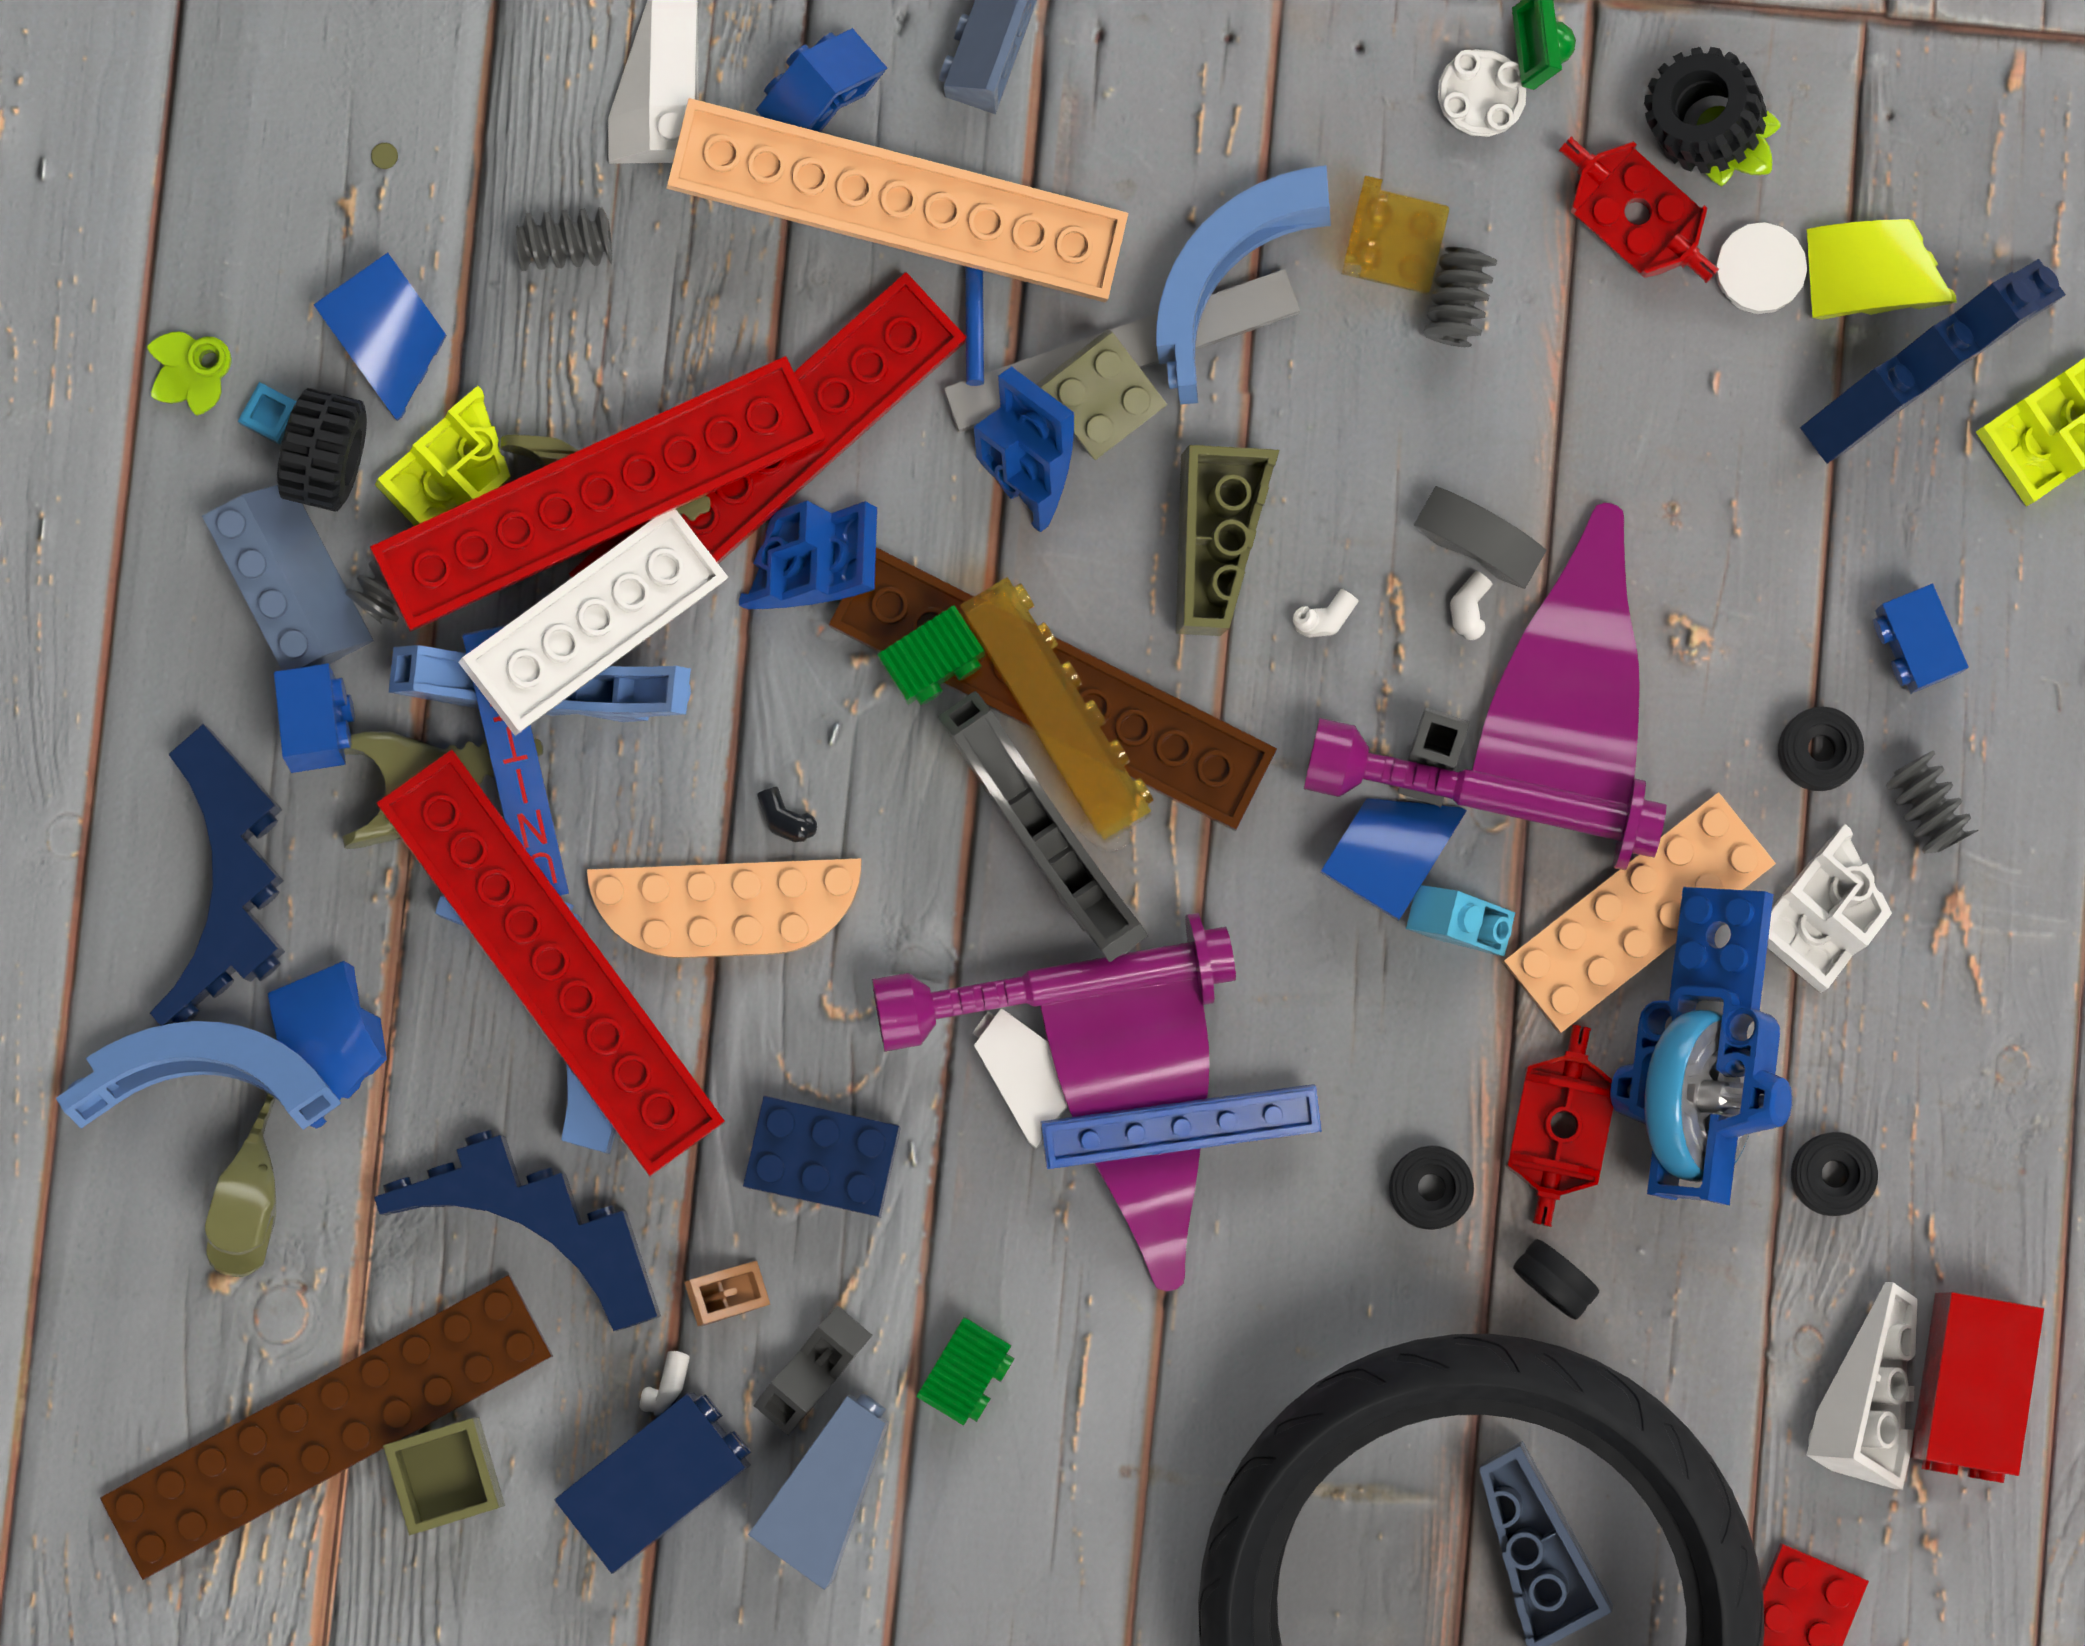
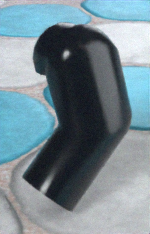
(783, 821)

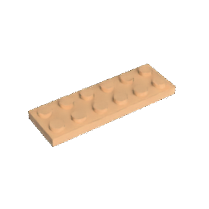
(1634, 913)

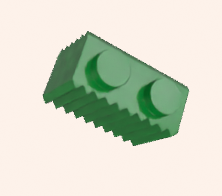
(932, 656)
(965, 1372)

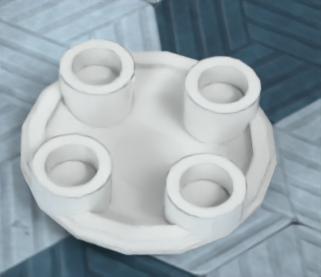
(1481, 92)

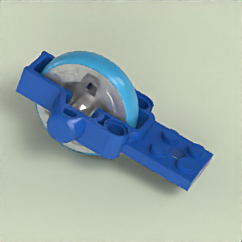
(1702, 1076)

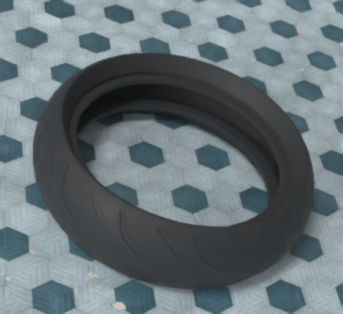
(1490, 1378)

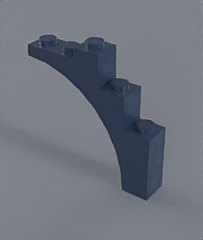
(1932, 358)
(232, 937)
(489, 1182)

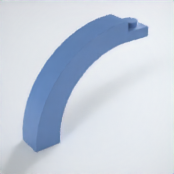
(1233, 231)
(198, 1050)

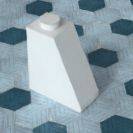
(1022, 1071)

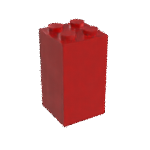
(1976, 1386)

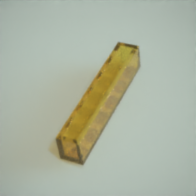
(1056, 710)

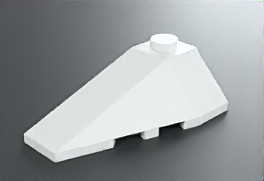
(656, 84)
(1864, 1410)

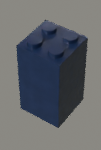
(654, 1480)

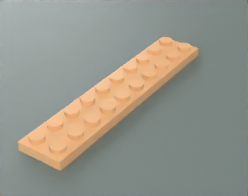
(897, 200)

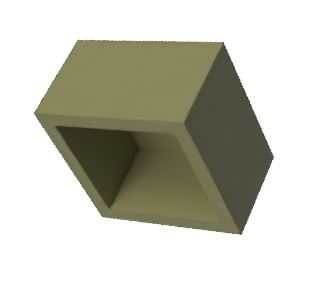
(1104, 393)
(444, 1475)

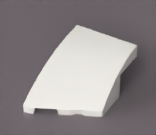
(1827, 913)

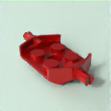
(1625, 177)
(1540, 1157)

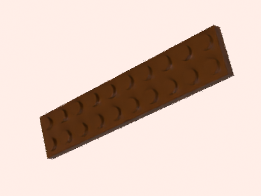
(1166, 739)
(326, 1427)

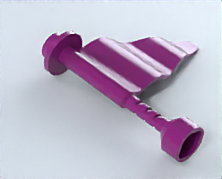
(1559, 723)
(1119, 1042)

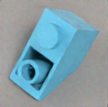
(1460, 920)

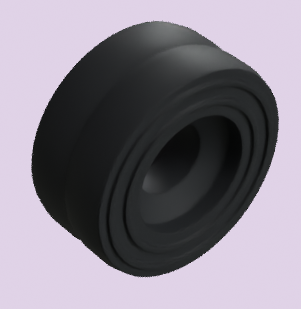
(1846, 742)
(1860, 1167)
(1456, 1179)
(1556, 1279)

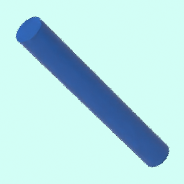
(974, 326)

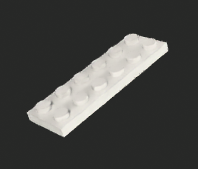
(593, 620)

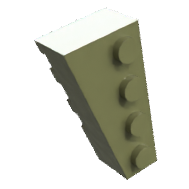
(1217, 529)

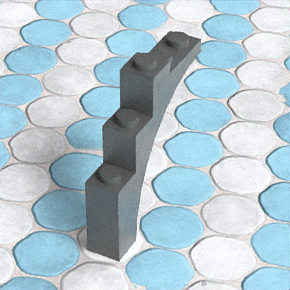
(1041, 827)

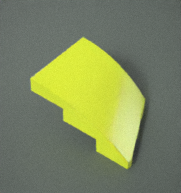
(1872, 269)
(2041, 436)
(448, 464)

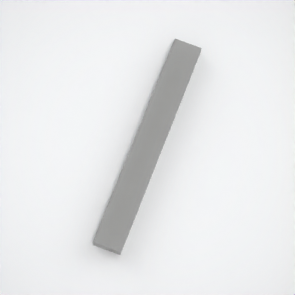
(1224, 317)

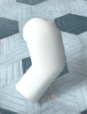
(1465, 606)
(1327, 620)
(670, 1385)

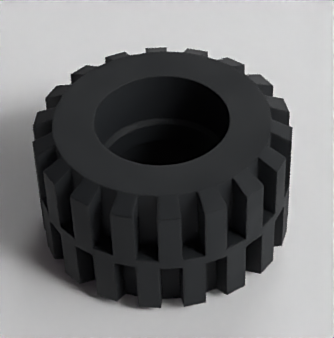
(1695, 79)
(321, 449)

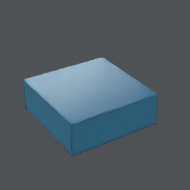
(267, 413)

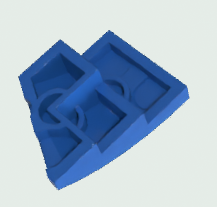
(384, 330)
(1027, 445)
(814, 557)
(1391, 851)
(329, 1029)

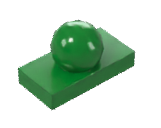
(1540, 41)

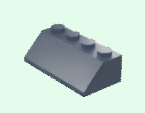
(986, 52)
(287, 579)

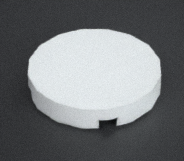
(1761, 268)

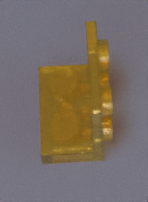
(1395, 238)

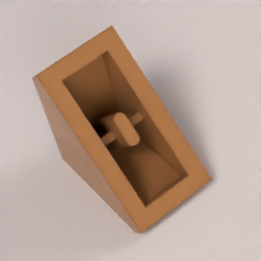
(727, 1293)

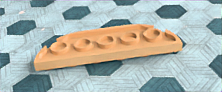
(725, 906)

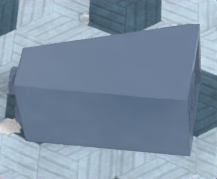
(822, 1496)

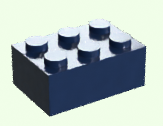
(822, 1156)

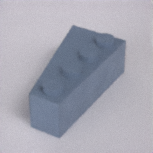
(1540, 1551)

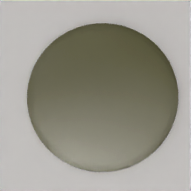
(384, 155)

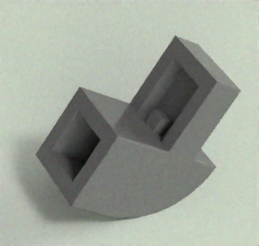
(1437, 745)

